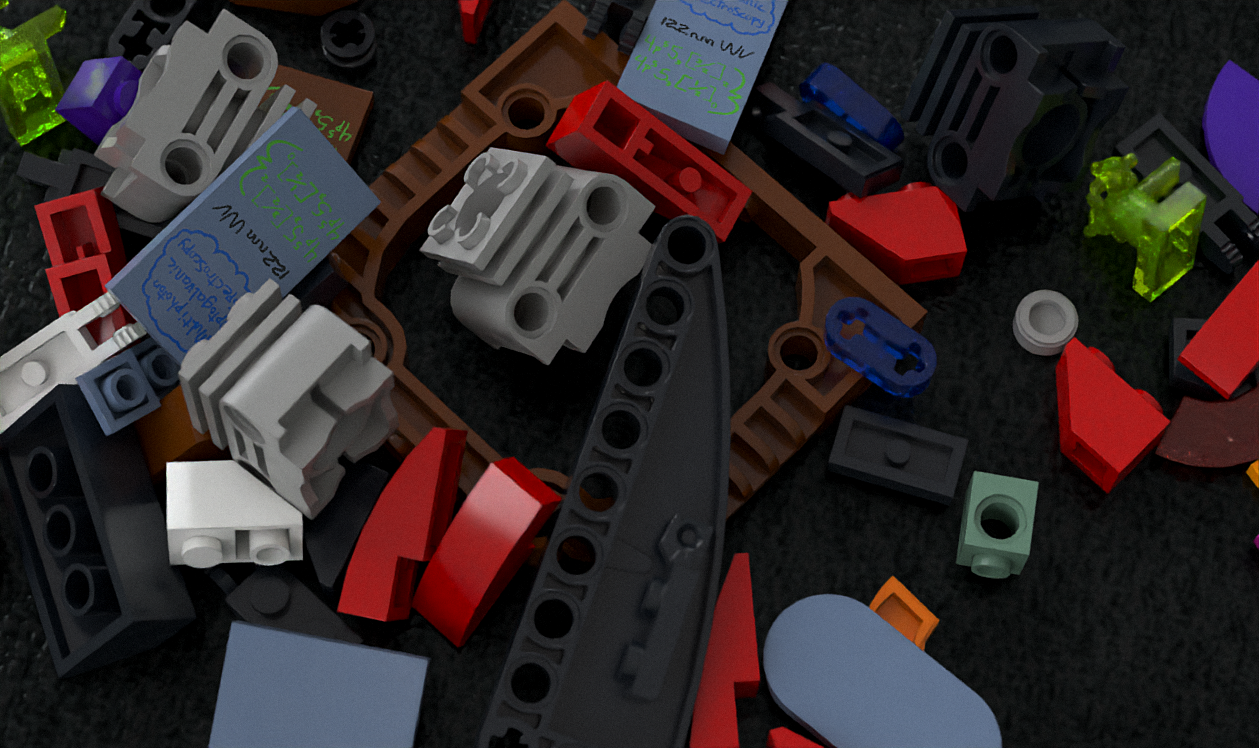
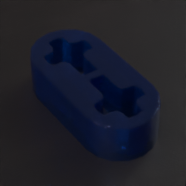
(852, 103)
(882, 341)

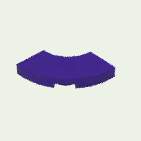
(1233, 131)

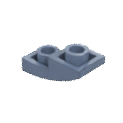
(129, 384)

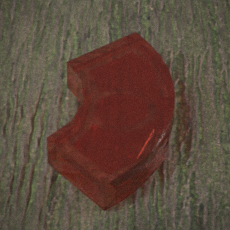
(1213, 431)

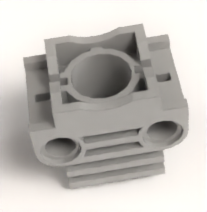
(193, 117)
(538, 250)
(289, 395)

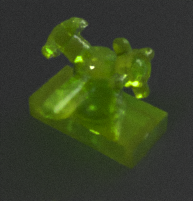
(29, 76)
(1161, 233)

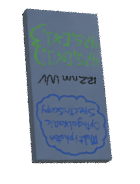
(700, 64)
(259, 220)

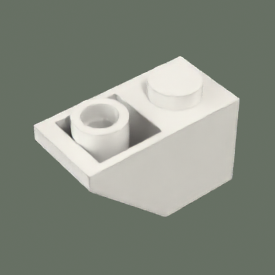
(227, 517)

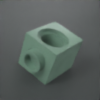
(1001, 499)

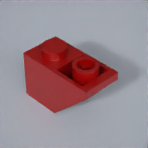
(903, 233)
(1102, 418)

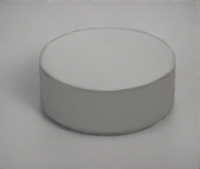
(1045, 322)

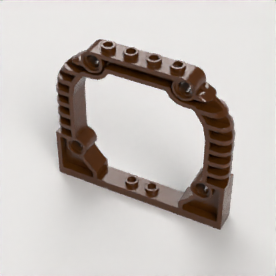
(538, 83)

